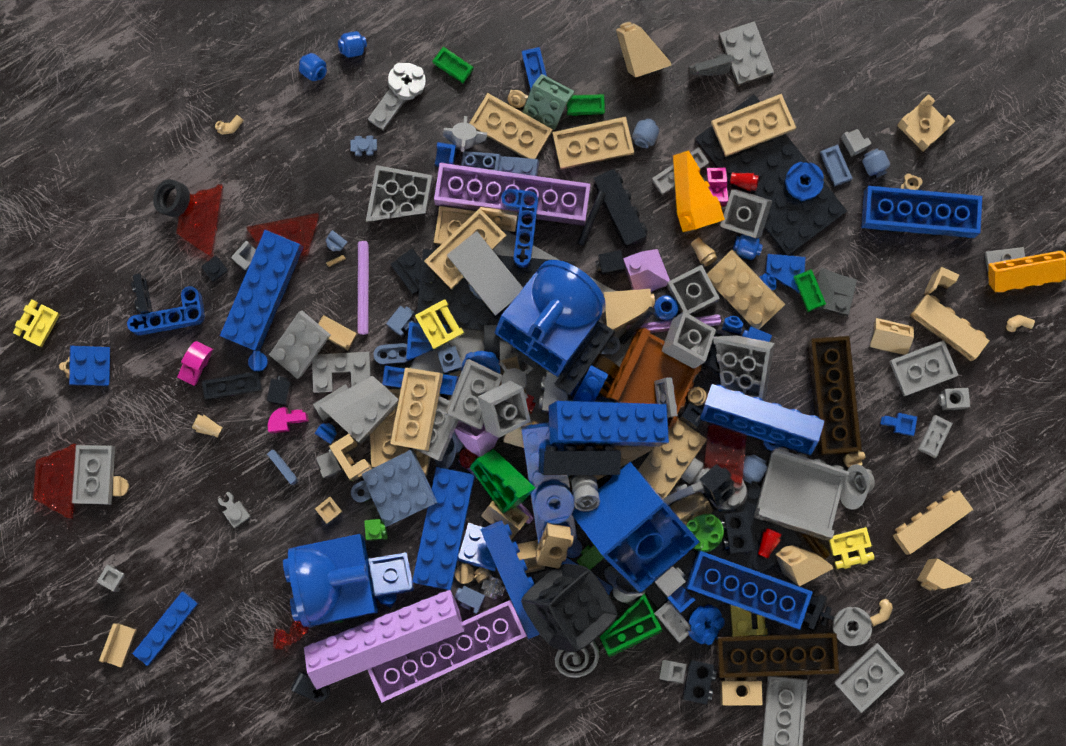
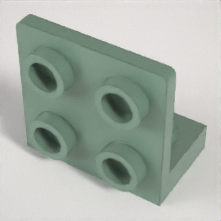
(547, 101)

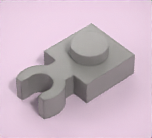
(235, 511)

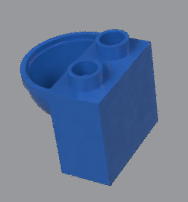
(553, 315)
(330, 581)

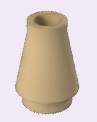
(704, 253)
(206, 426)

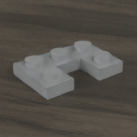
(328, 364)

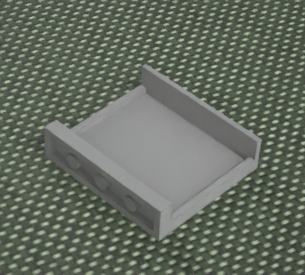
(800, 493)

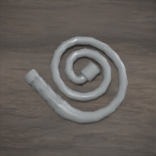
(576, 660)

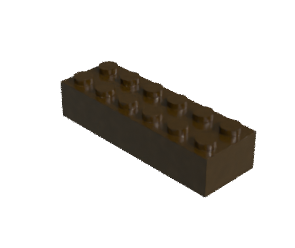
(834, 394)
(777, 655)

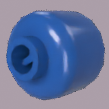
(352, 44)
(312, 67)
(747, 247)
(665, 302)

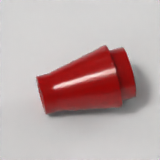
(747, 181)
(769, 542)

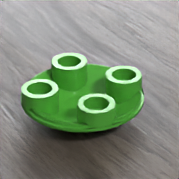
(707, 530)

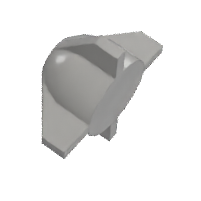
(464, 135)
(515, 375)

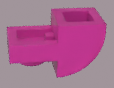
(718, 184)
(194, 362)
(281, 420)

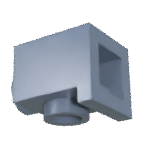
(400, 320)
(452, 365)
(469, 598)

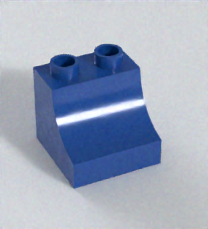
(636, 528)

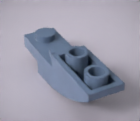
(500, 163)

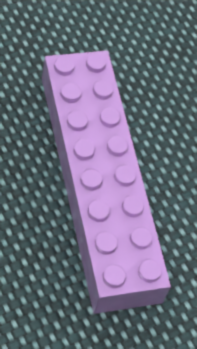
(476, 187)
(480, 637)
(383, 639)

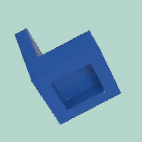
(445, 154)
(680, 599)

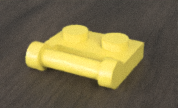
(433, 327)
(742, 623)

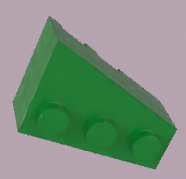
(501, 481)
(631, 628)

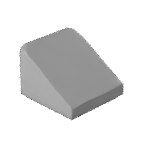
(673, 671)

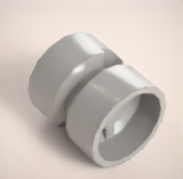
(694, 472)
(585, 492)

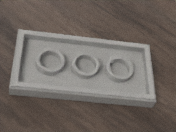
(485, 273)
(784, 711)

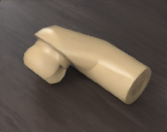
(229, 128)
(1018, 321)
(884, 614)

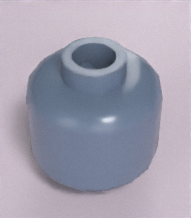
(645, 133)
(876, 163)
(753, 468)

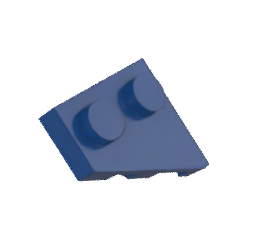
(785, 268)
(417, 341)

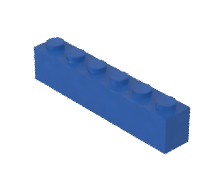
(510, 569)

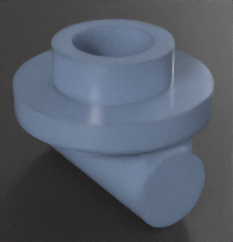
(335, 241)

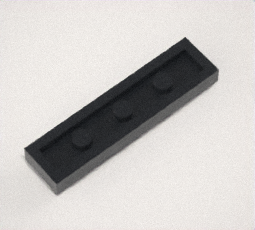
(584, 358)

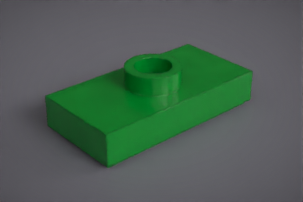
(453, 65)
(586, 105)
(809, 290)

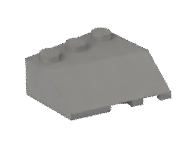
(398, 193)
(744, 364)
(361, 407)

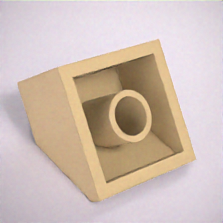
(801, 564)
(941, 575)

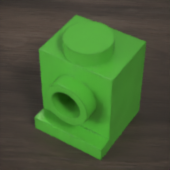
(375, 530)
(590, 557)

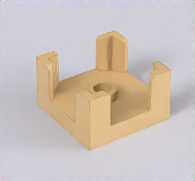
(925, 124)
(343, 446)

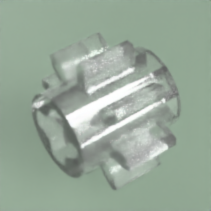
(493, 587)

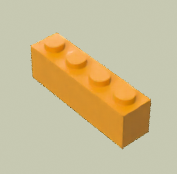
(1027, 271)

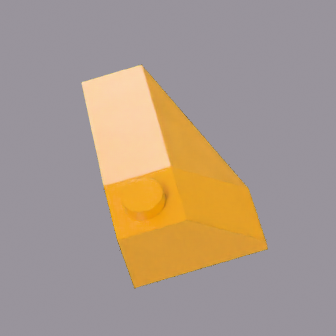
(693, 198)

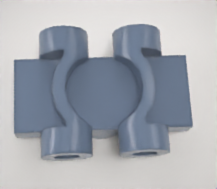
(361, 144)

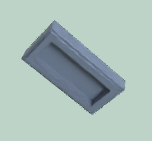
(835, 165)
(282, 466)

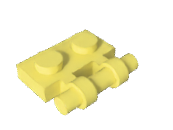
(40, 326)
(850, 542)

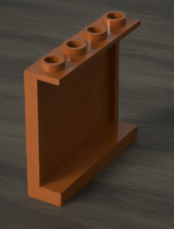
(644, 365)

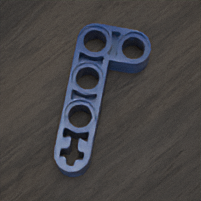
(522, 229)
(166, 315)

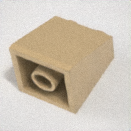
(640, 51)
(626, 307)

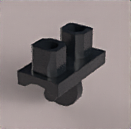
(818, 603)

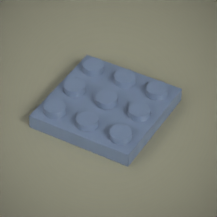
(399, 488)

